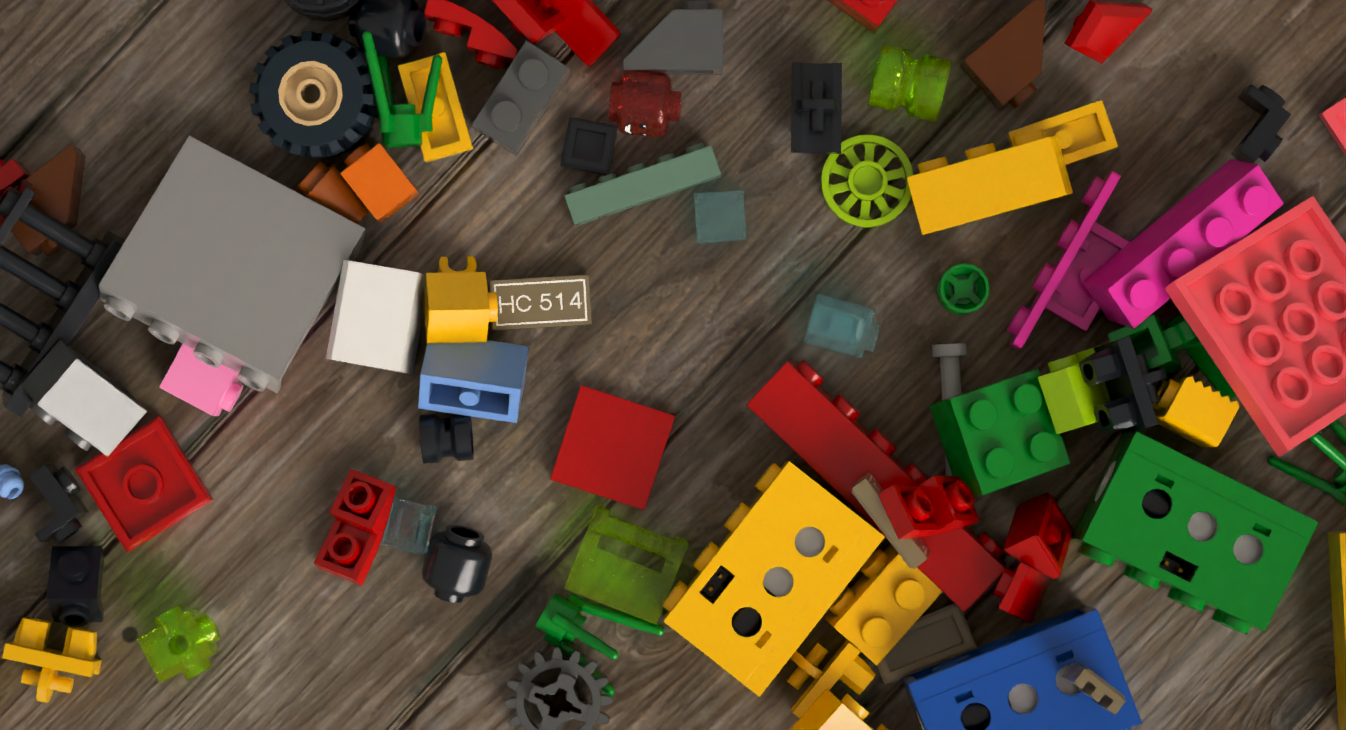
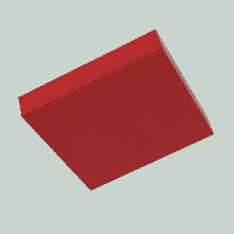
(612, 447)
(144, 484)

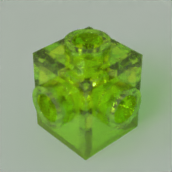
(163, 649)

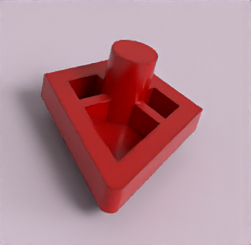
(1105, 27)

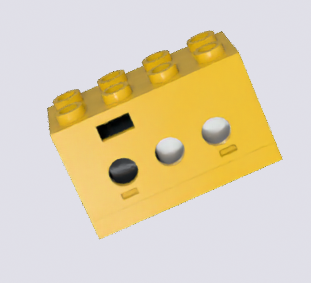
(770, 576)

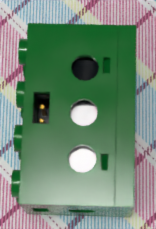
(1193, 533)

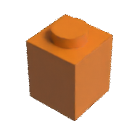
(378, 181)

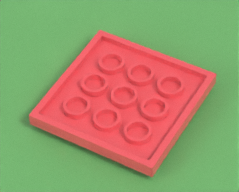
(1276, 322)

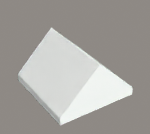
(377, 317)

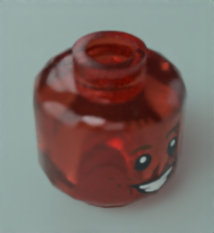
(644, 103)

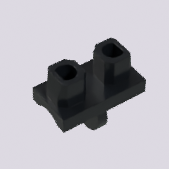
(816, 108)
(1127, 383)

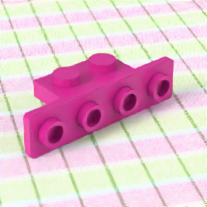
(1084, 251)

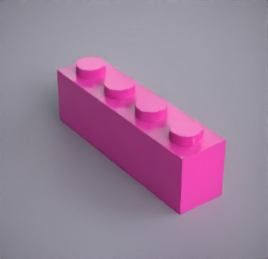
(1183, 238)

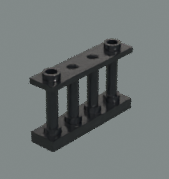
(72, 298)

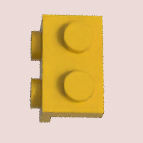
(882, 604)

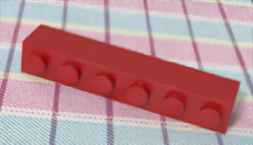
(843, 451)

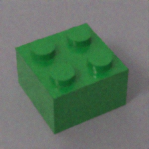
(999, 433)

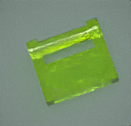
(619, 580)

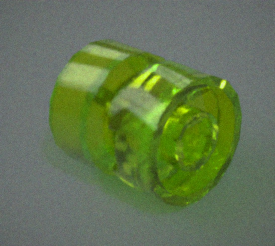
(909, 82)

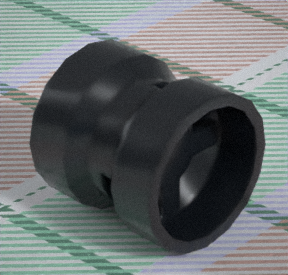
(446, 438)

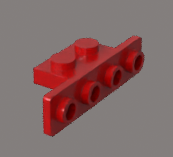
(575, 21)

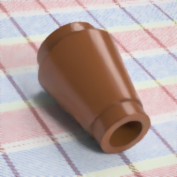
(331, 190)

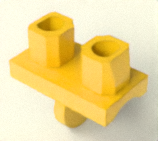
(30, 648)
(843, 665)

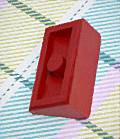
(1040, 535)

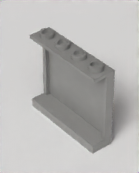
(229, 265)

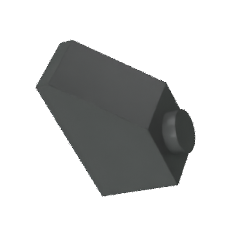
(682, 43)

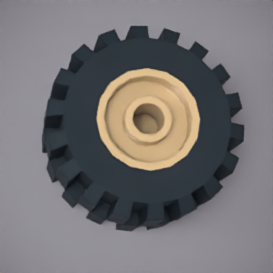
(314, 95)

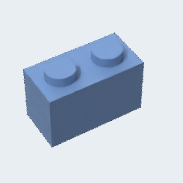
(474, 379)

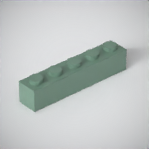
(642, 184)

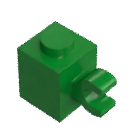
(1159, 342)

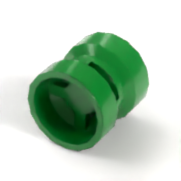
(968, 283)

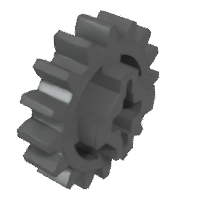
(571, 668)

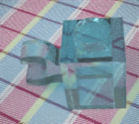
(841, 327)

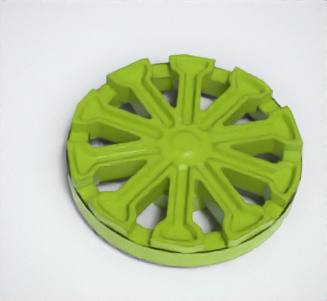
(867, 181)

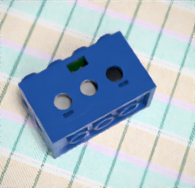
(1020, 683)

